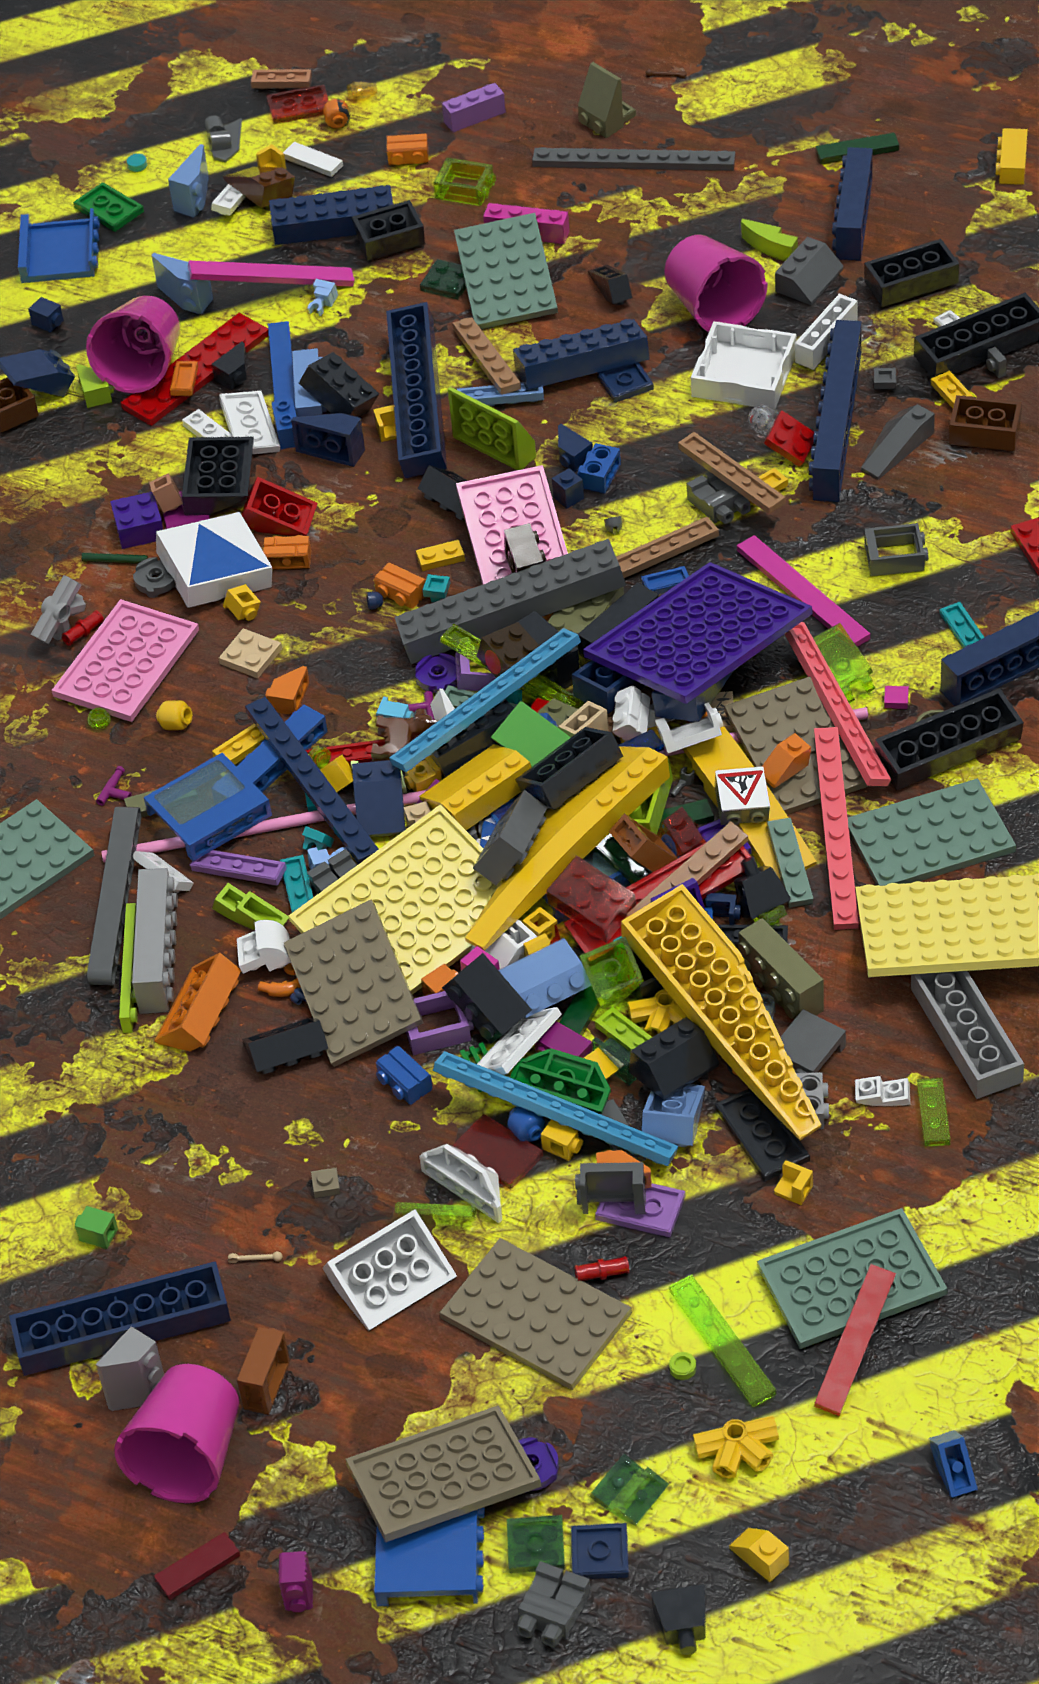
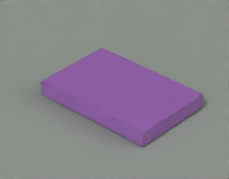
(662, 1211)

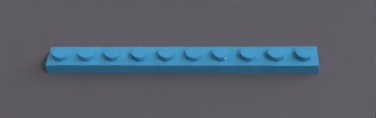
(484, 700)
(555, 1108)

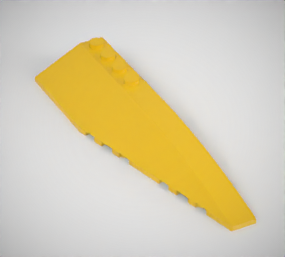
(571, 832)
(719, 996)

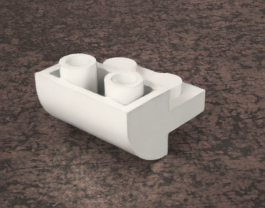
(263, 947)

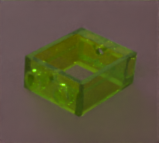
(463, 193)

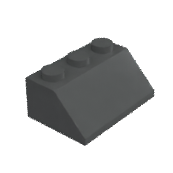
(807, 271)

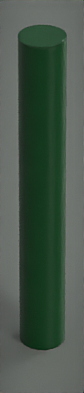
(113, 558)

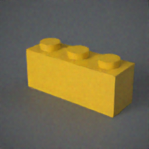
(1012, 156)

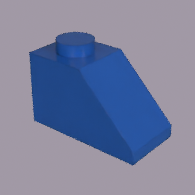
(953, 1463)

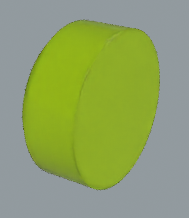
(682, 1366)

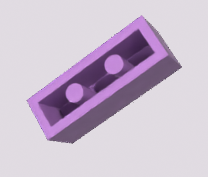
(473, 107)

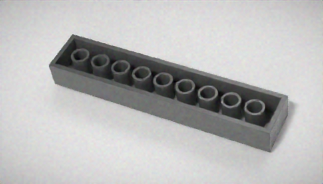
(509, 599)

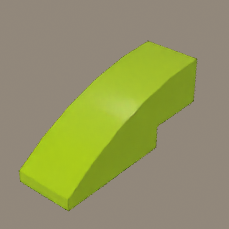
(768, 239)
(246, 908)

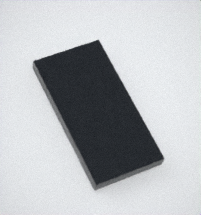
(761, 1134)

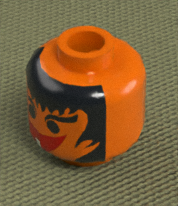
(336, 113)

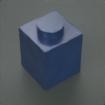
(46, 314)
(567, 488)

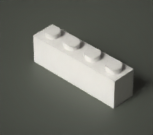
(813, 344)

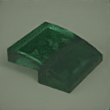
(629, 1490)

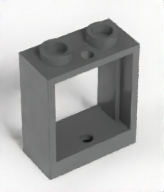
(895, 536)

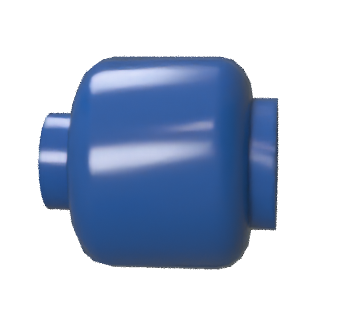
(525, 1124)

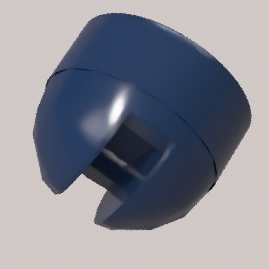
(374, 600)

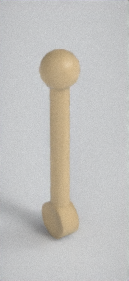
(234, 1258)

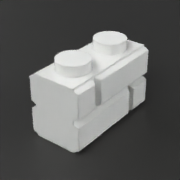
(630, 713)

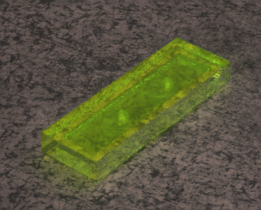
(933, 1112)
(436, 1210)

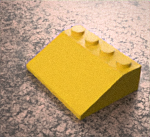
(479, 785)

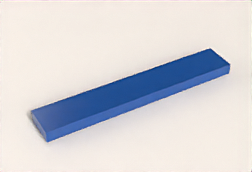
(281, 361)

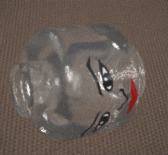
(762, 418)

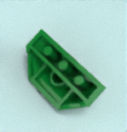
(565, 1077)

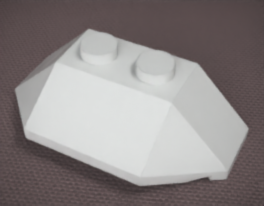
(465, 1178)

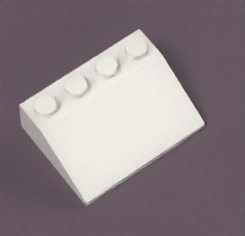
(389, 1270)

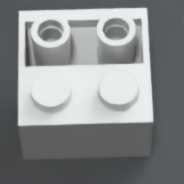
(509, 945)

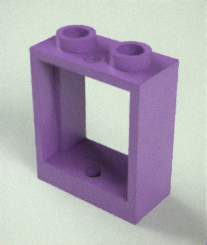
(470, 680)
(442, 1036)

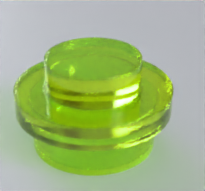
(98, 718)
(320, 756)

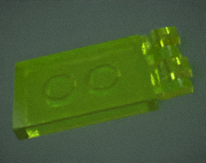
(844, 660)

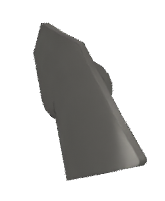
(223, 139)

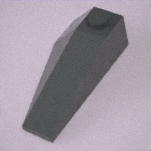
(899, 439)

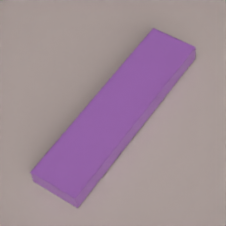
(240, 867)

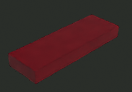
(196, 1565)

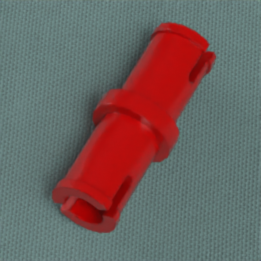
(82, 628)
(601, 1269)

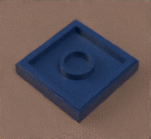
(625, 381)
(600, 1550)

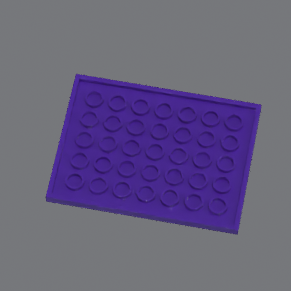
(697, 632)

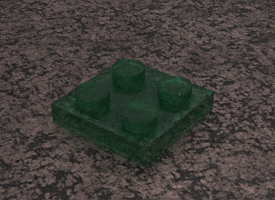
(444, 280)
(535, 1541)

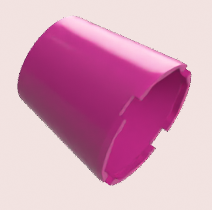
(715, 281)
(134, 344)
(180, 1434)

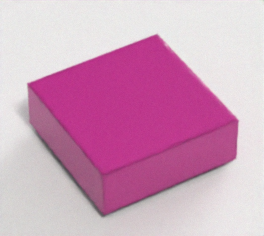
(896, 697)

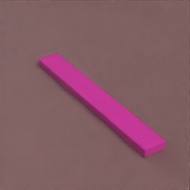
(269, 273)
(800, 588)

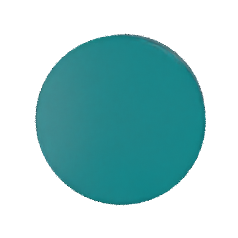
(136, 162)

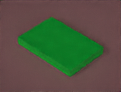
(109, 205)

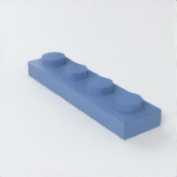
(490, 396)

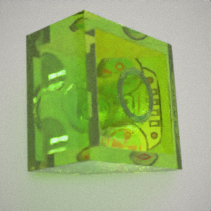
(612, 971)

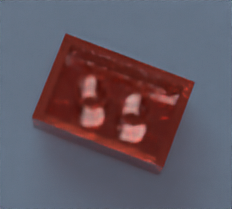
(591, 898)

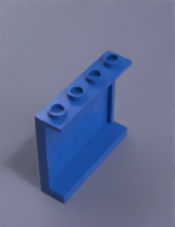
(58, 249)
(432, 1561)

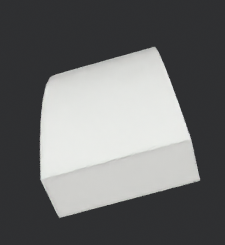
(878, 1093)

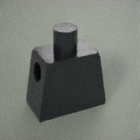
(759, 889)
(681, 1616)

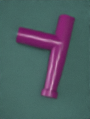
(428, 698)
(110, 790)

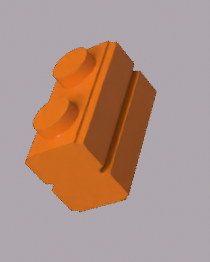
(407, 149)
(288, 552)
(400, 585)

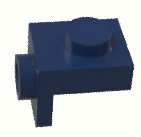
(724, 906)

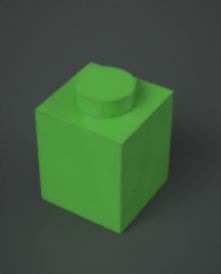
(96, 1227)

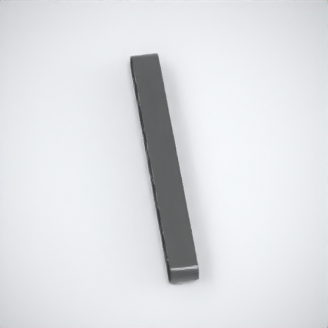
(114, 896)

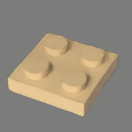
(250, 653)

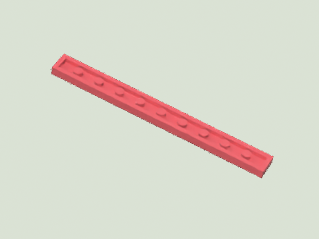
(837, 706)
(836, 829)

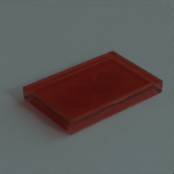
(297, 104)
(499, 1149)

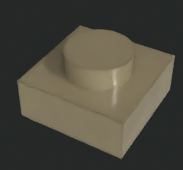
(325, 1182)

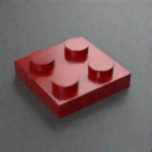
(790, 438)

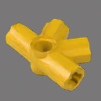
(658, 1011)
(731, 1450)

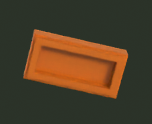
(184, 378)

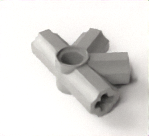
(57, 610)

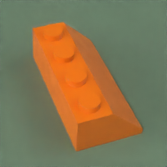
(199, 1004)

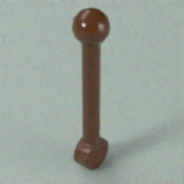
(682, 74)

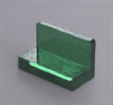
(618, 1055)

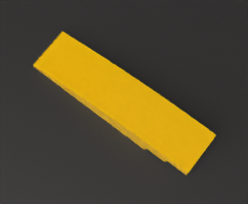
(725, 754)

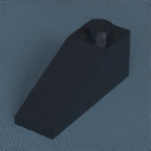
(612, 284)

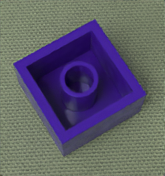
(136, 519)

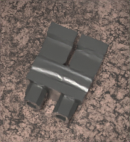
(716, 498)
(325, 874)
(552, 1604)

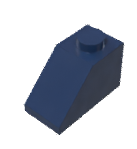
(572, 448)

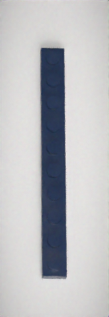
(311, 780)

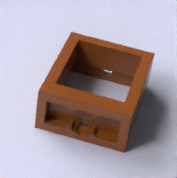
(642, 844)
(263, 1370)

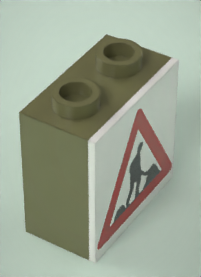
(742, 795)

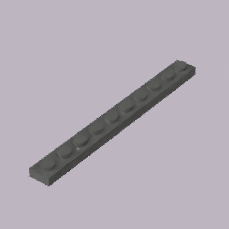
(634, 159)

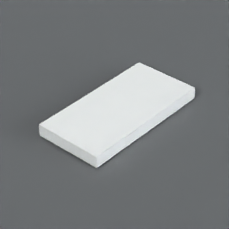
(249, 417)
(518, 1041)

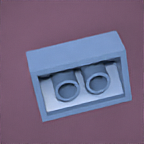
(547, 976)

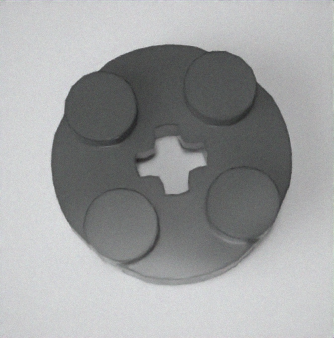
(153, 585)

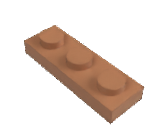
(281, 78)

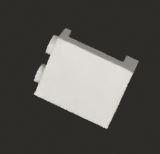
(692, 732)

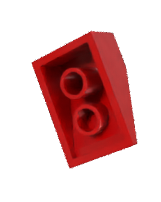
(277, 510)

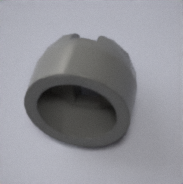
(613, 522)

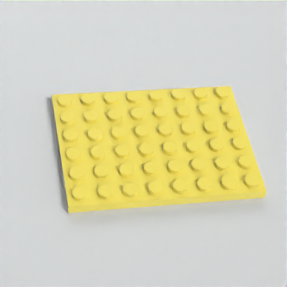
(421, 892)
(950, 925)

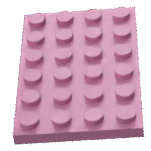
(504, 503)
(125, 660)

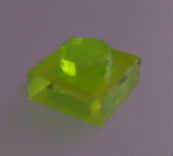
(772, 917)

